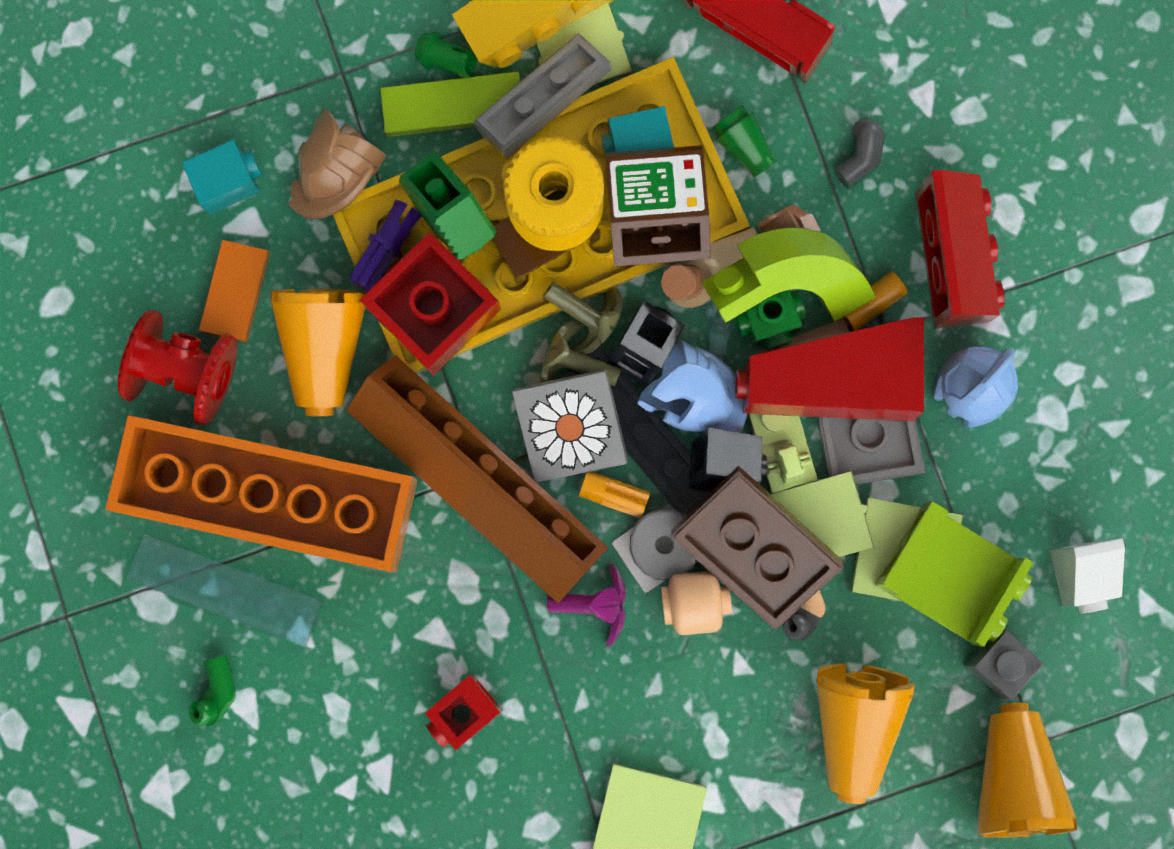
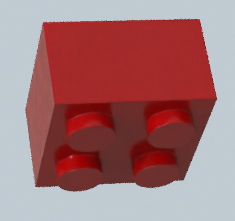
(431, 303)

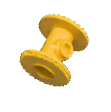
(550, 166)

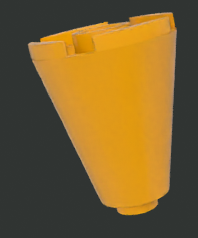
(318, 343)
(860, 725)
(1022, 779)

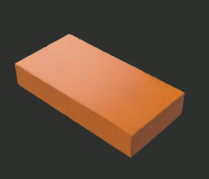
(234, 290)

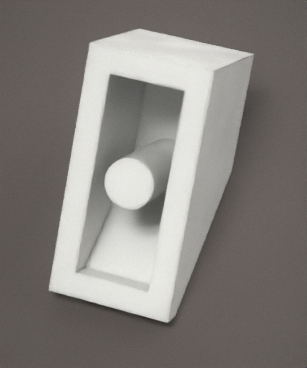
(1089, 574)

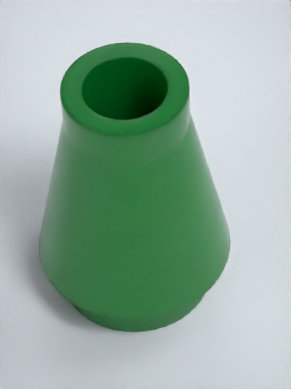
(744, 140)

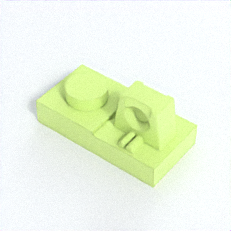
(786, 451)

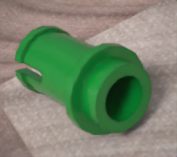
(437, 52)

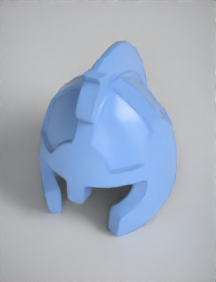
(977, 384)
(695, 392)

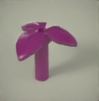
(604, 605)

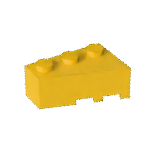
(506, 28)

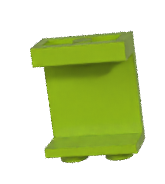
(955, 576)

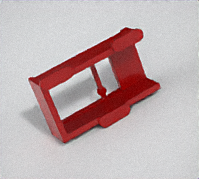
(775, 29)

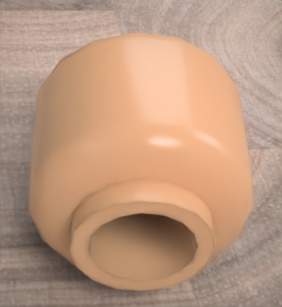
(695, 603)

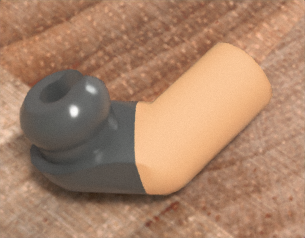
(805, 619)

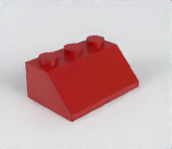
(958, 249)

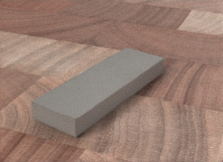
(542, 95)

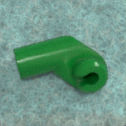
(217, 696)

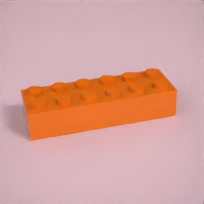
(262, 494)

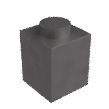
(1004, 665)

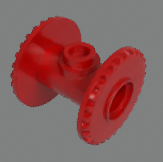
(179, 359)

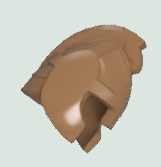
(332, 168)

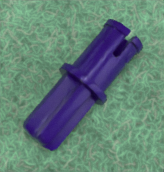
(384, 246)

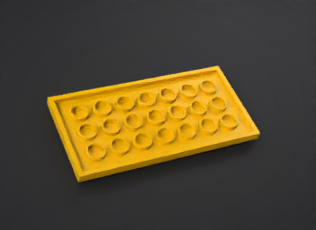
(584, 269)

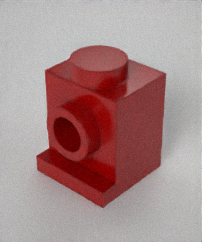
(480, 703)

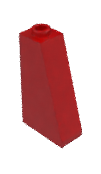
(847, 376)

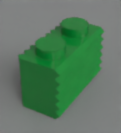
(447, 206)

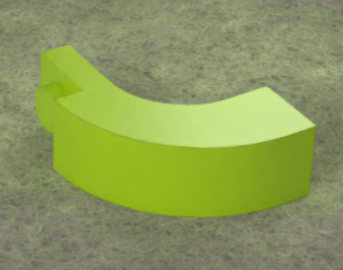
(789, 261)

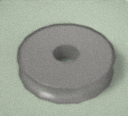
(646, 551)

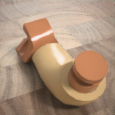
(684, 278)

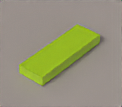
(442, 103)

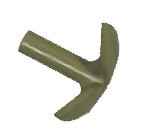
(598, 322)
(561, 356)

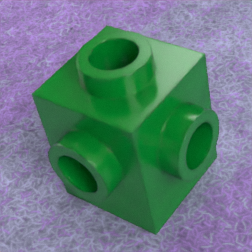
(772, 332)

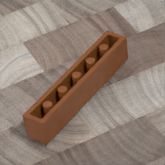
(476, 478)

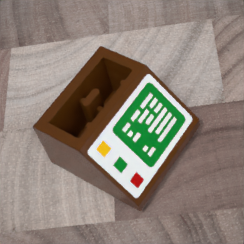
(658, 205)

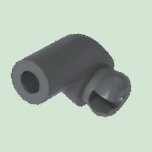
(868, 153)

